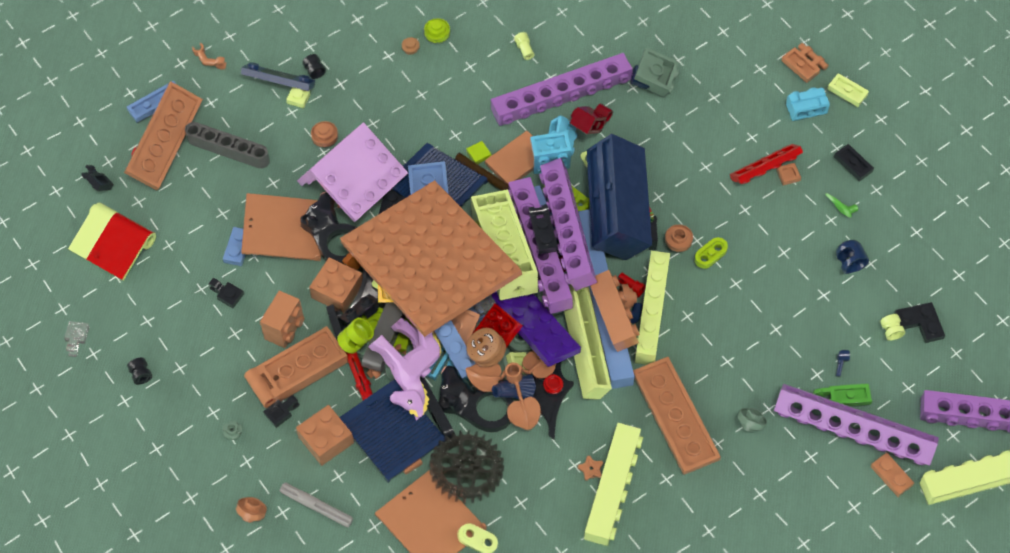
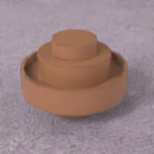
(324, 134)
(679, 238)
(630, 296)
(251, 509)

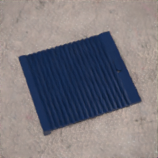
(460, 179)
(390, 432)

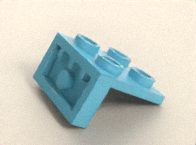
(549, 148)

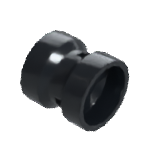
(314, 67)
(139, 369)

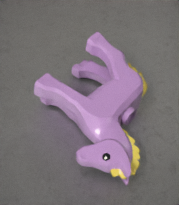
(410, 367)

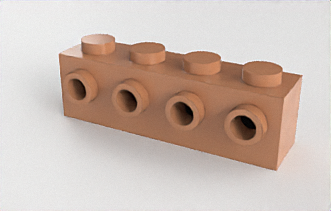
(614, 312)

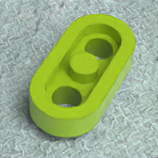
(710, 254)

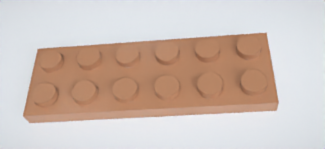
(163, 136)
(676, 415)

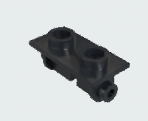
(367, 305)

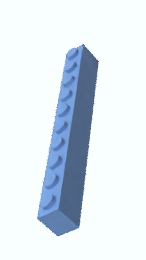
(617, 363)

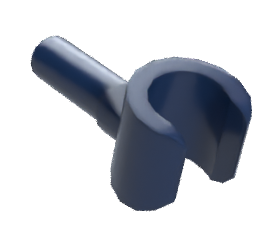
(844, 355)

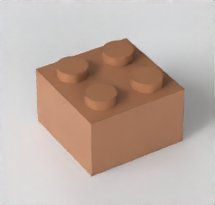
(336, 285)
(282, 319)
(325, 435)

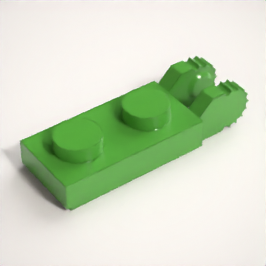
(847, 394)

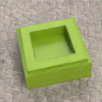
(478, 152)

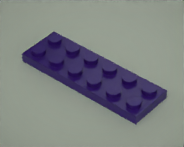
(540, 328)

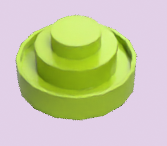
(437, 30)

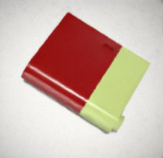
(111, 240)

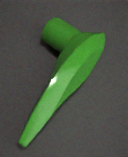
(844, 209)

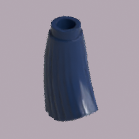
(508, 390)

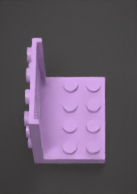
(356, 172)

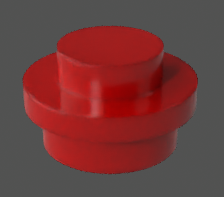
(553, 384)

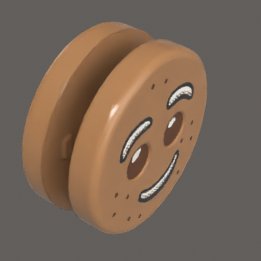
(486, 347)

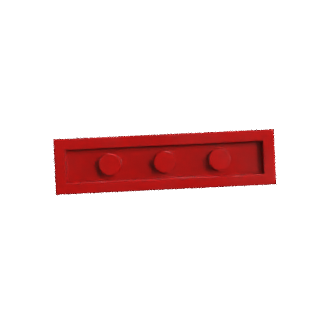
(771, 161)

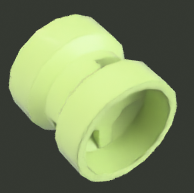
(892, 326)

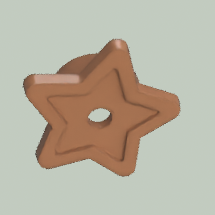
(591, 473)

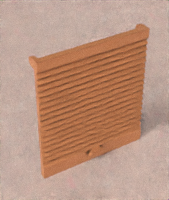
(277, 228)
(427, 518)

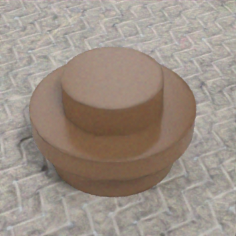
(410, 45)

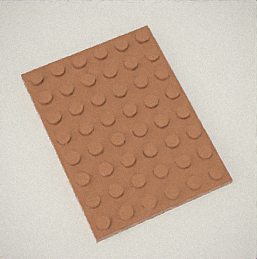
(430, 257)

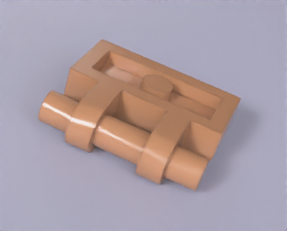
(801, 65)

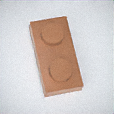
(892, 474)

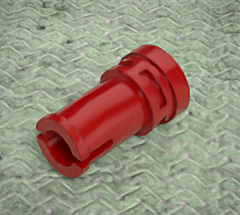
(636, 286)

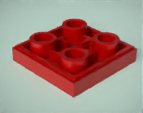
(501, 322)

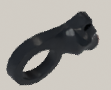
(323, 224)
(462, 400)

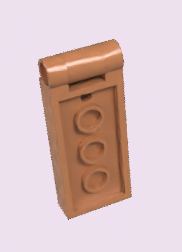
(296, 367)

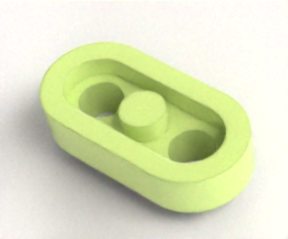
(478, 538)

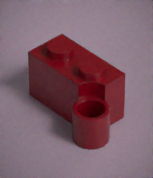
(591, 120)

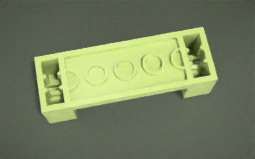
(500, 222)

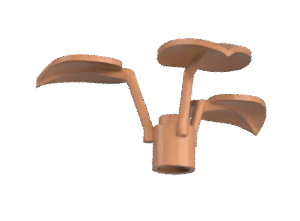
(523, 412)

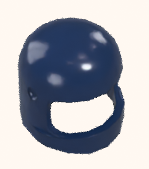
(857, 254)

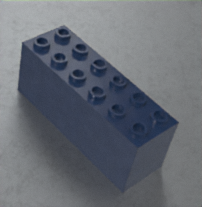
(618, 197)

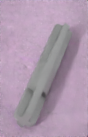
(316, 504)

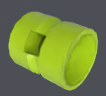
(355, 335)

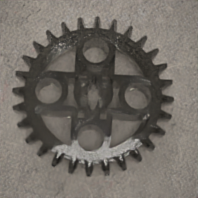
(475, 466)

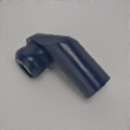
(636, 312)

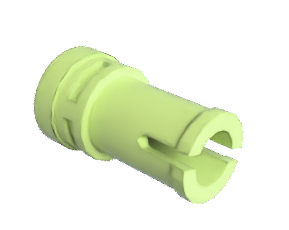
(522, 41)

